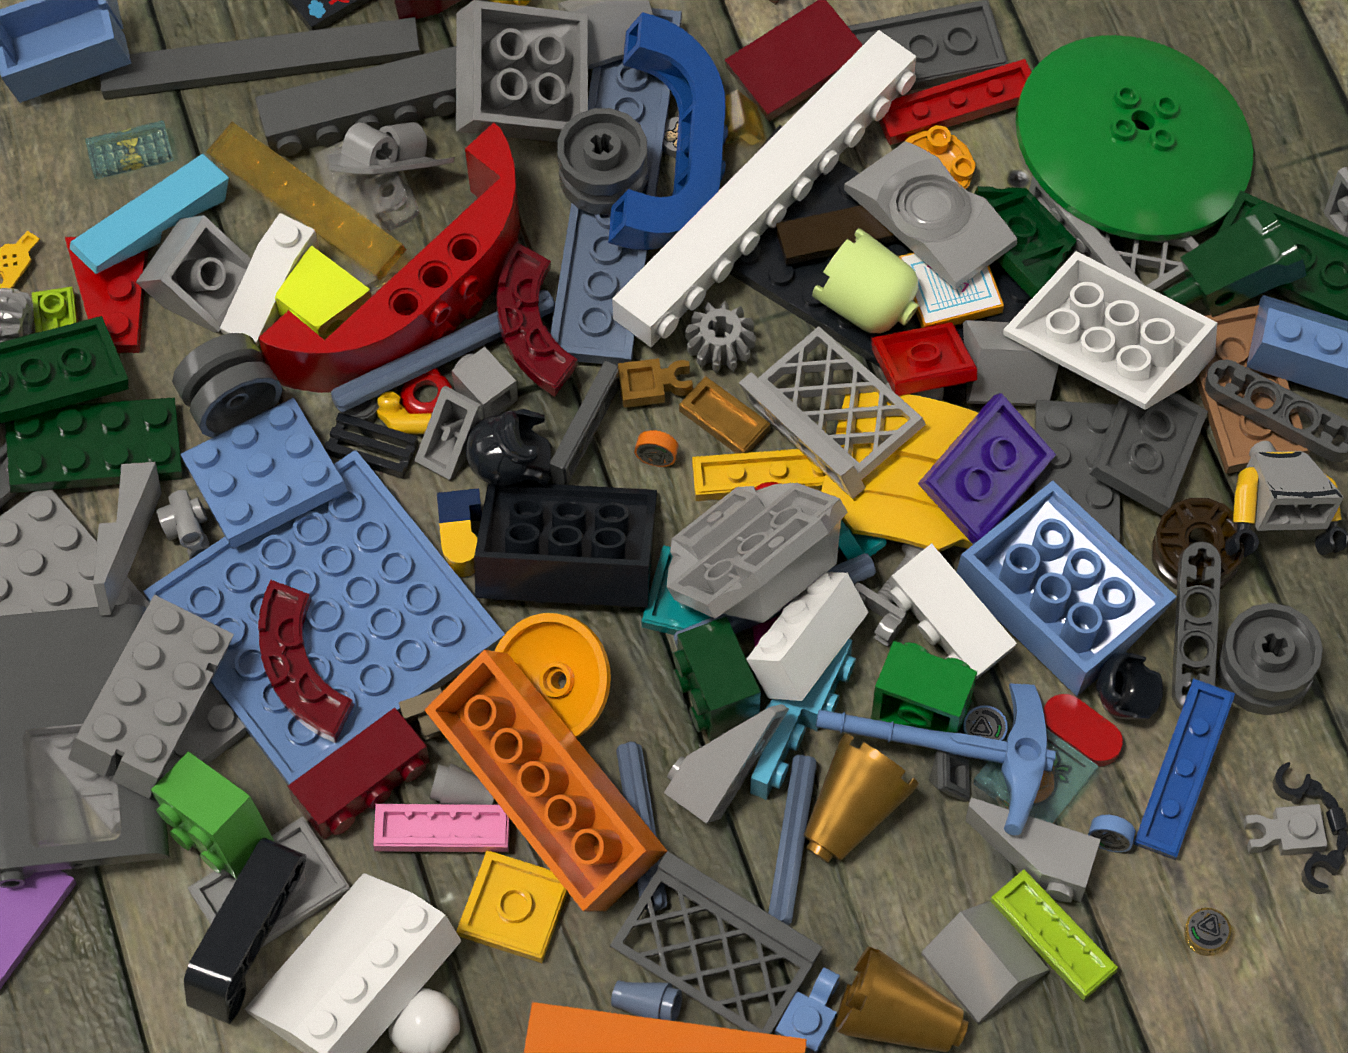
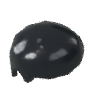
(1129, 687)

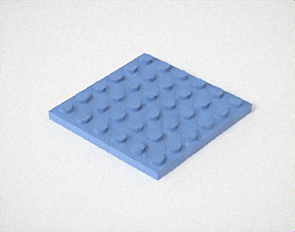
(379, 624)

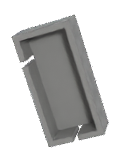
(151, 695)

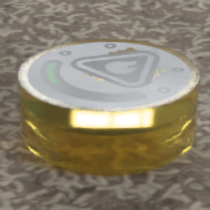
(1207, 931)

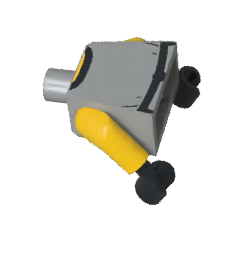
(1285, 494)

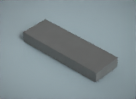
(585, 424)

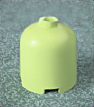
(869, 285)

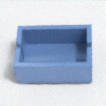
(59, 44)

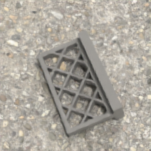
(1097, 247)
(811, 438)

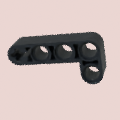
(219, 966)

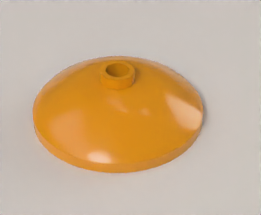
(556, 645)

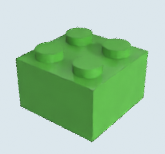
(209, 814)

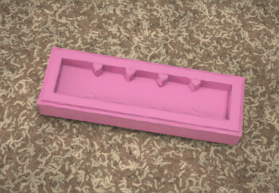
(441, 828)

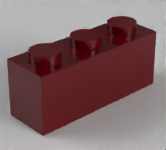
(359, 774)

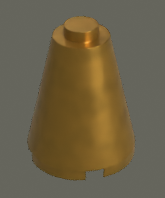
(854, 799)
(898, 1007)

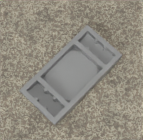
(932, 213)

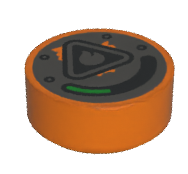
(656, 448)

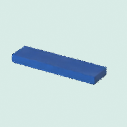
(1184, 769)

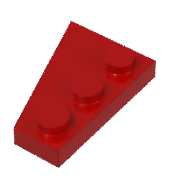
(114, 297)

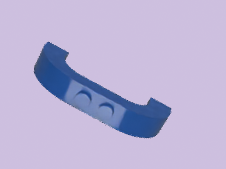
(691, 75)

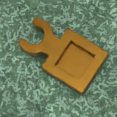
(645, 381)

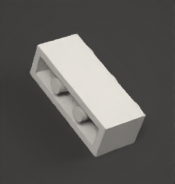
(949, 611)
(807, 637)

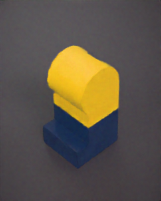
(458, 541)

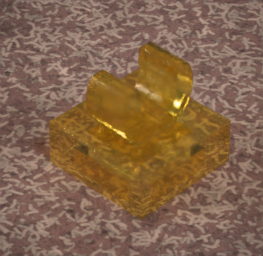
(743, 119)

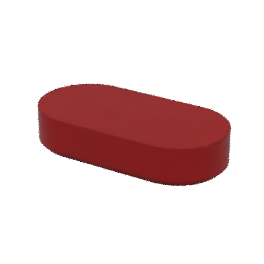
(1083, 728)

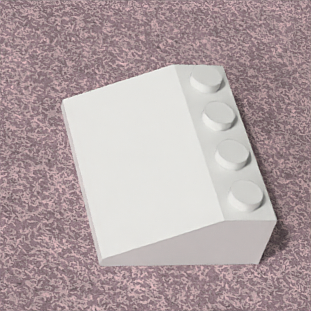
(1115, 332)
(356, 970)

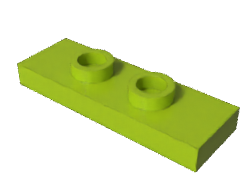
(1054, 934)

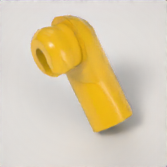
(397, 417)

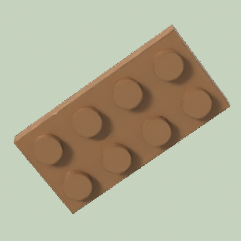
(1231, 430)

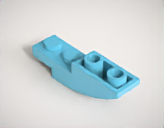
(801, 714)

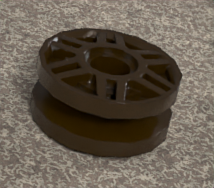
(1195, 521)

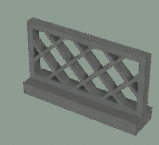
(736, 912)

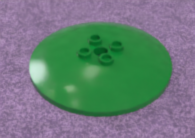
(1125, 179)

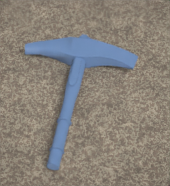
(1022, 755)

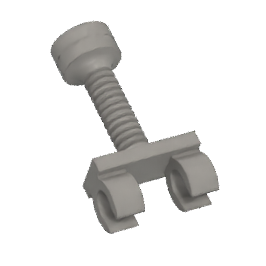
(881, 603)

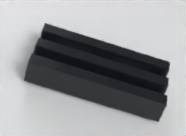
(376, 431)

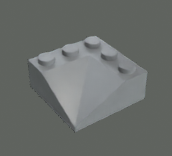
(520, 69)

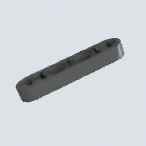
(1277, 417)
(1189, 626)

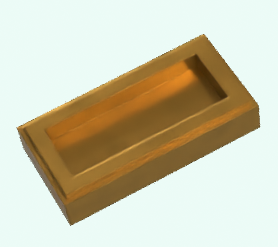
(724, 417)

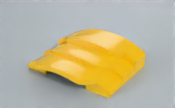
(892, 500)

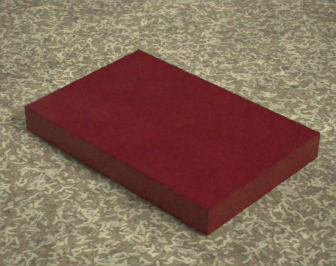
(793, 58)

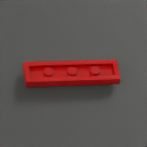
(955, 101)

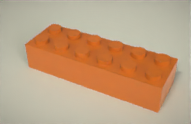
(545, 781)

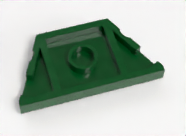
(1041, 238)

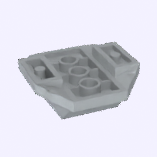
(755, 550)

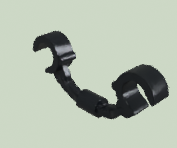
(1336, 820)

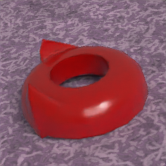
(409, 388)

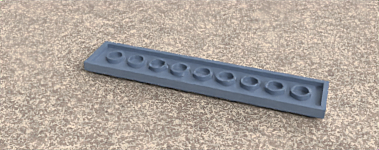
(590, 265)

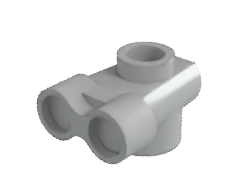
(183, 521)

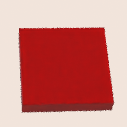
(924, 359)

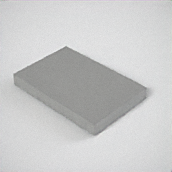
(316, 889)

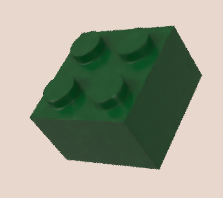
(716, 678)

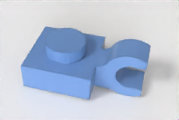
(810, 1016)

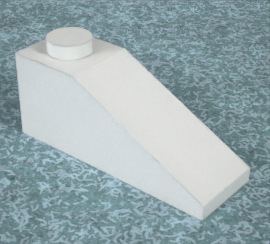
(275, 257)

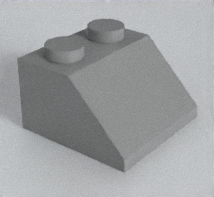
(196, 272)

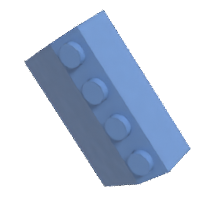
(1063, 586)

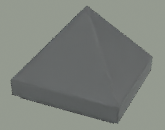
(951, 775)

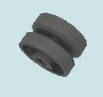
(601, 159)
(226, 383)
(1269, 658)

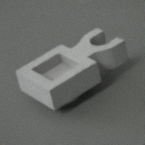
(1292, 829)

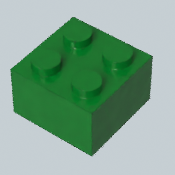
(923, 689)

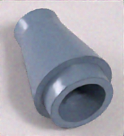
(648, 999)

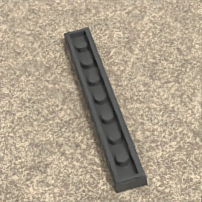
(263, 58)

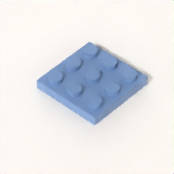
(263, 473)

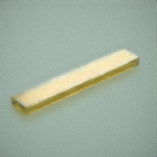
(306, 201)

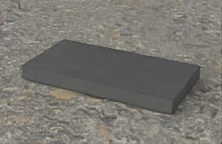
(945, 40)

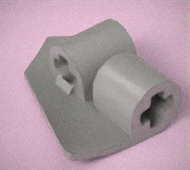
(383, 150)

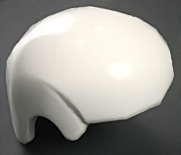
(425, 1023)

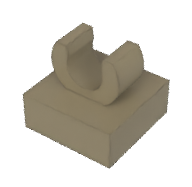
(413, 712)

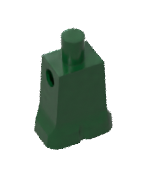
(1239, 263)

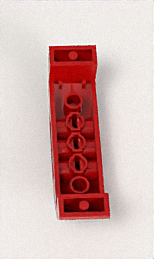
(421, 300)

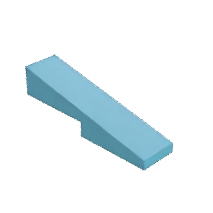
(142, 220)

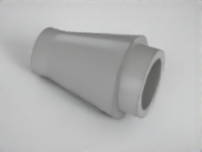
(459, 786)

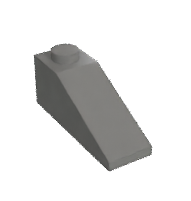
(714, 773)
(1050, 853)

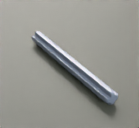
(425, 359)

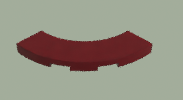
(521, 323)
(288, 667)

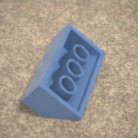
(1300, 346)

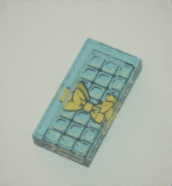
(129, 149)

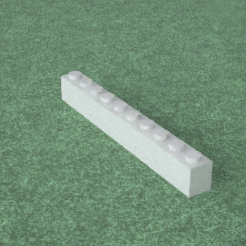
(764, 189)

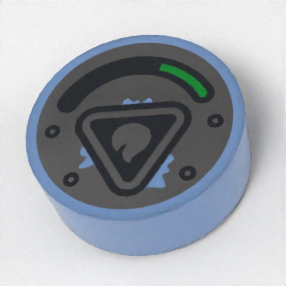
(986, 723)
(1114, 832)

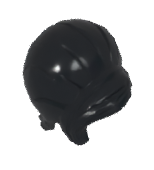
(508, 451)

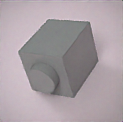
(485, 382)

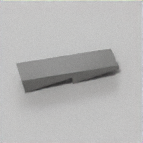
(121, 540)

